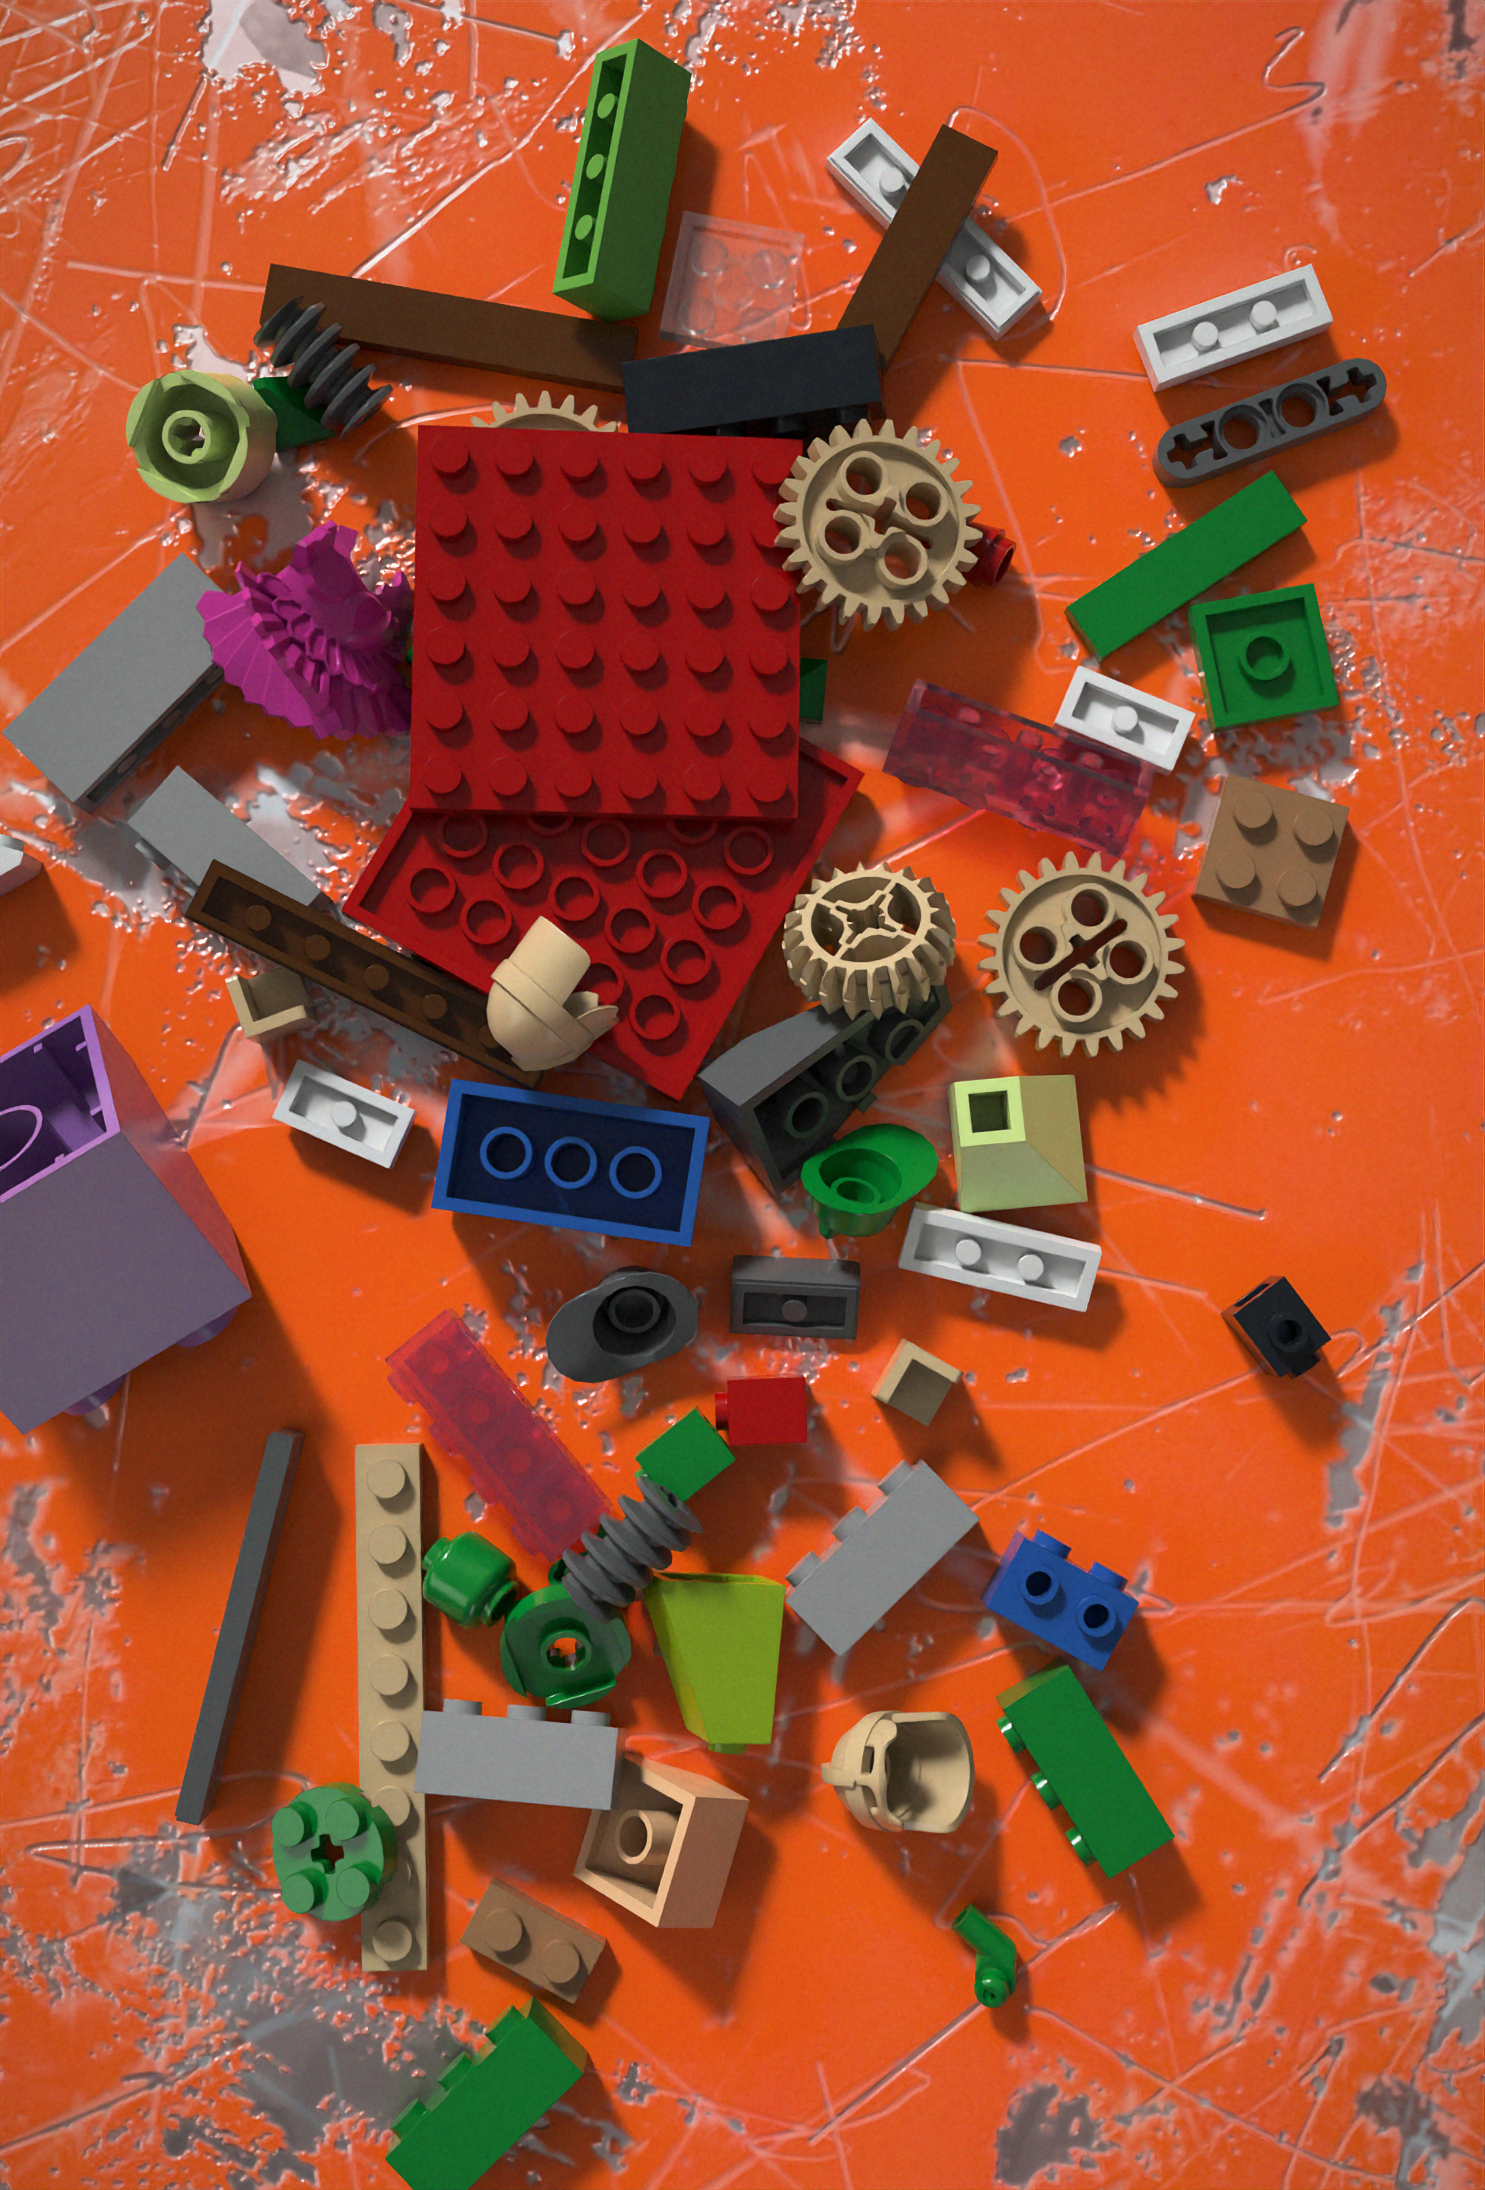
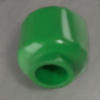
(469, 1580)

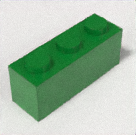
(1082, 1769)
(486, 2100)

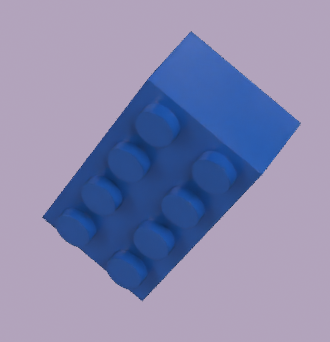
(571, 1162)

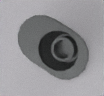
(621, 1325)

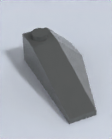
(803, 1078)

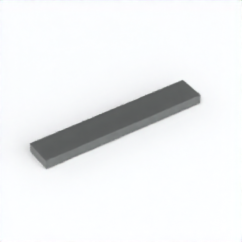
(239, 1625)

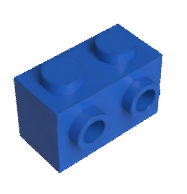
(1060, 1599)

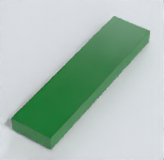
(1185, 566)

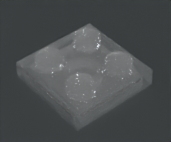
(730, 282)

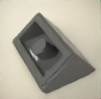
(795, 1297)

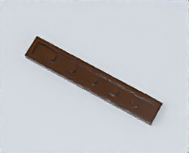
(917, 244)
(460, 329)
(352, 966)

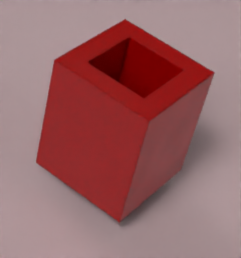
(763, 1409)

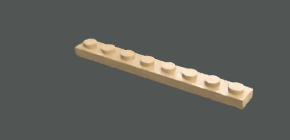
(393, 1692)

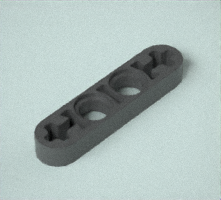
(1266, 418)

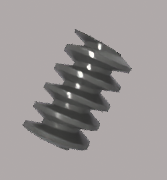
(322, 366)
(628, 1550)

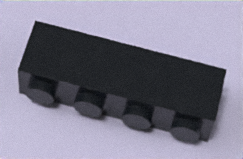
(760, 387)

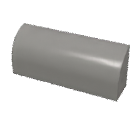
(123, 691)

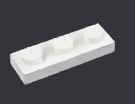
(1232, 328)
(999, 1256)

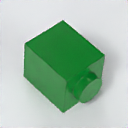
(685, 1455)

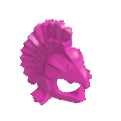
(316, 641)

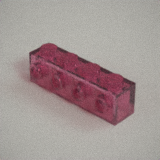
(1019, 769)
(498, 1434)

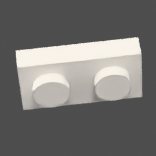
(1123, 719)
(345, 1114)

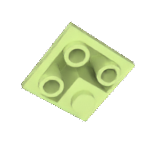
(1016, 1142)

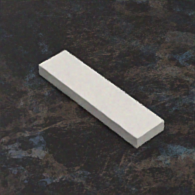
(976, 268)

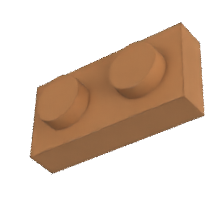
(533, 1940)

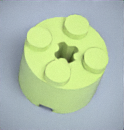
(195, 469)

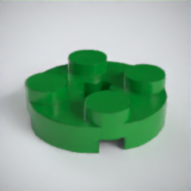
(547, 1673)
(301, 1861)

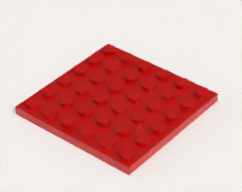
(603, 626)
(657, 904)

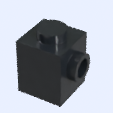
(1277, 1328)

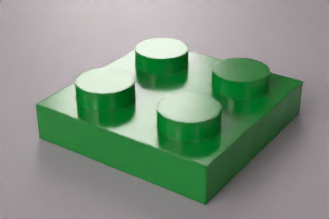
(1262, 658)

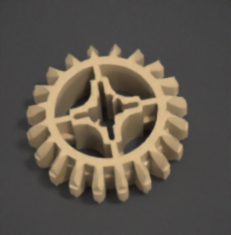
(874, 957)

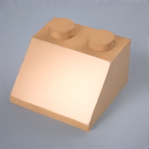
(664, 1845)

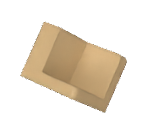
(272, 1004)
(915, 1382)

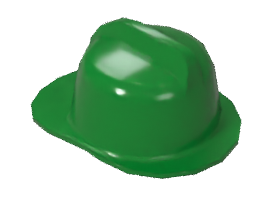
(867, 1178)

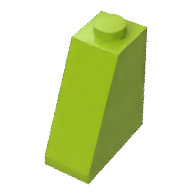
(720, 1652)

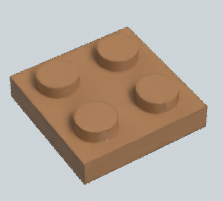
(1270, 852)

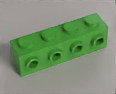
(622, 182)

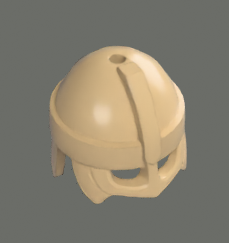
(533, 1003)
(904, 1771)

